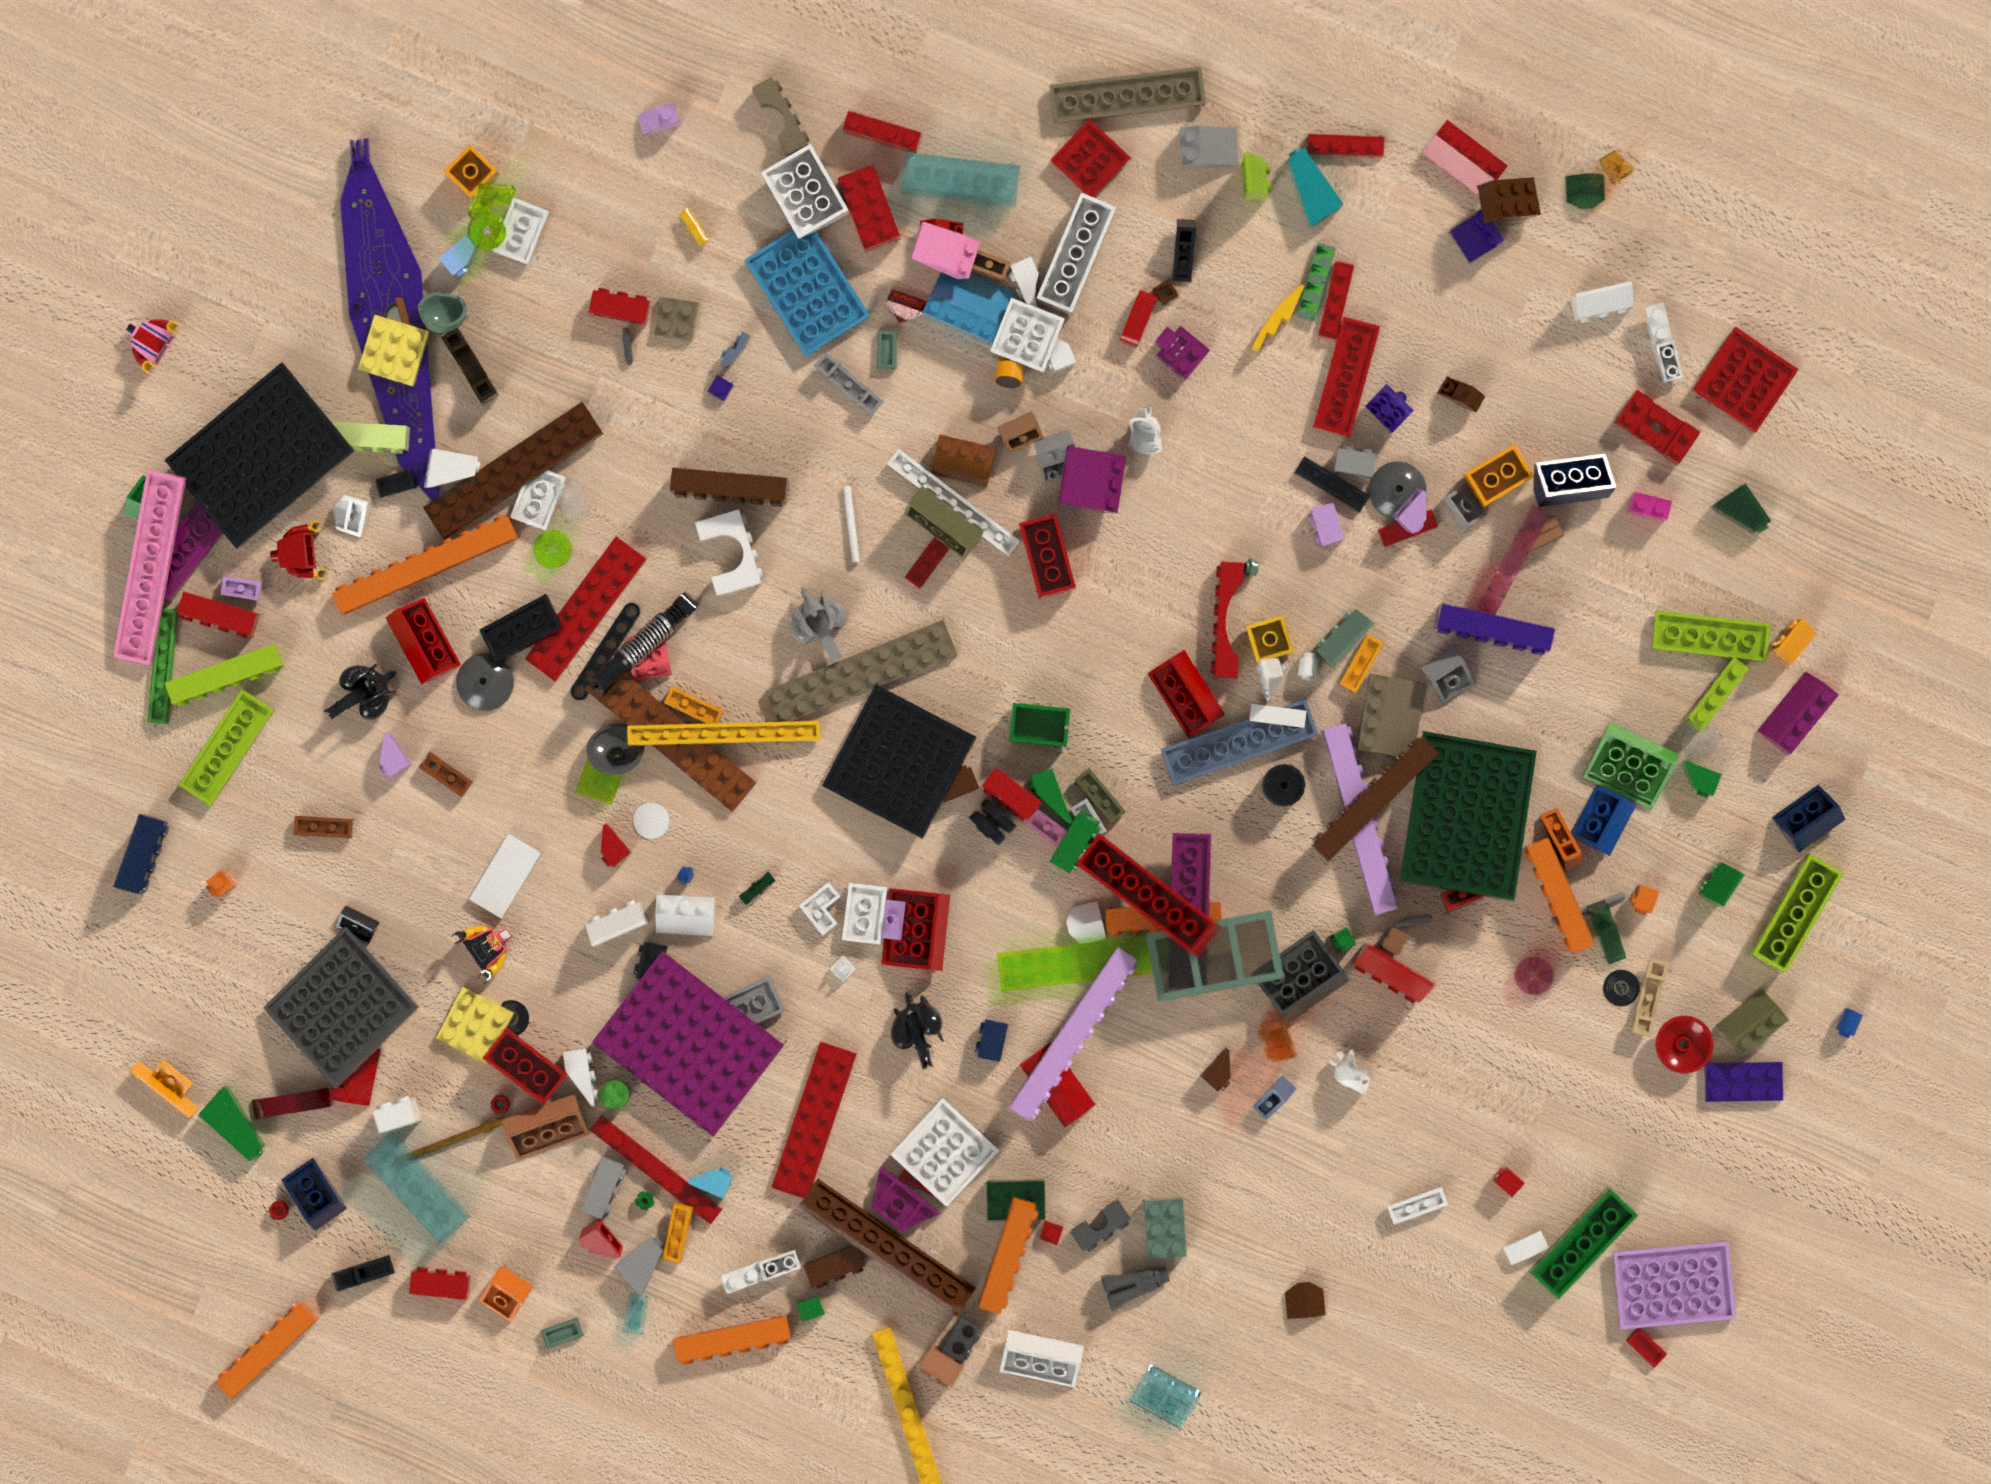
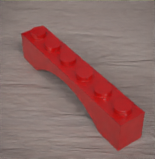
(1226, 660)

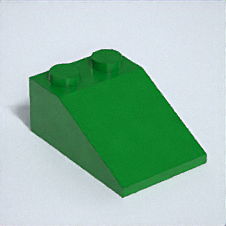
(1049, 791)

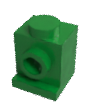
(1342, 940)

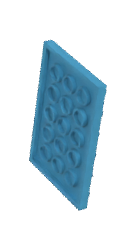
(807, 290)

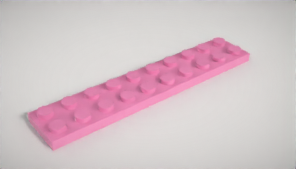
(149, 567)

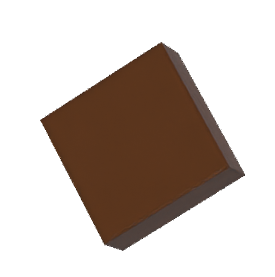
(1165, 292)

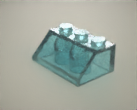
(1166, 1396)

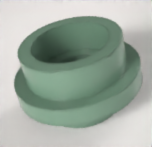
(1251, 567)

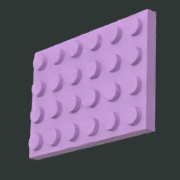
(1674, 1285)

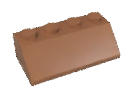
(545, 1127)

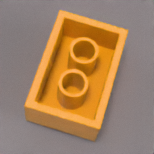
(1498, 476)

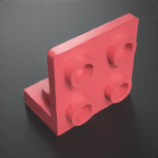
(654, 665)

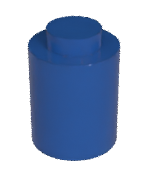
(1849, 1023)

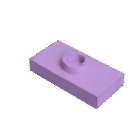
(893, 919)

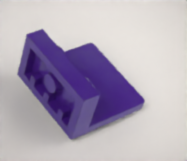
(1476, 237)

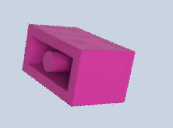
(1649, 506)

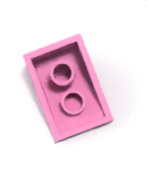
(945, 250)

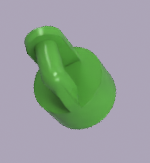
(614, 1094)

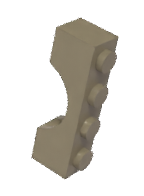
(769, 96)

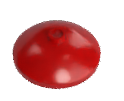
(1697, 1046)

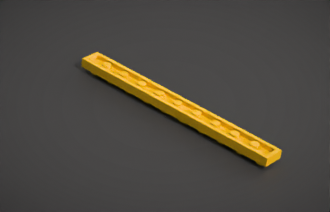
(723, 733)
(906, 1406)

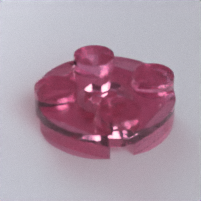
(1534, 964)

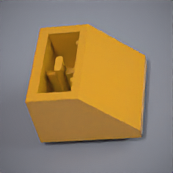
(1793, 641)

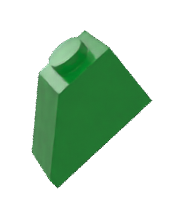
(1701, 779)

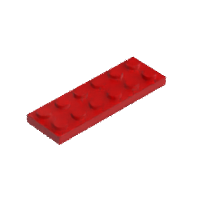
(1346, 377)

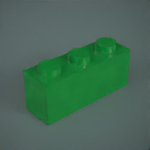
(1075, 841)

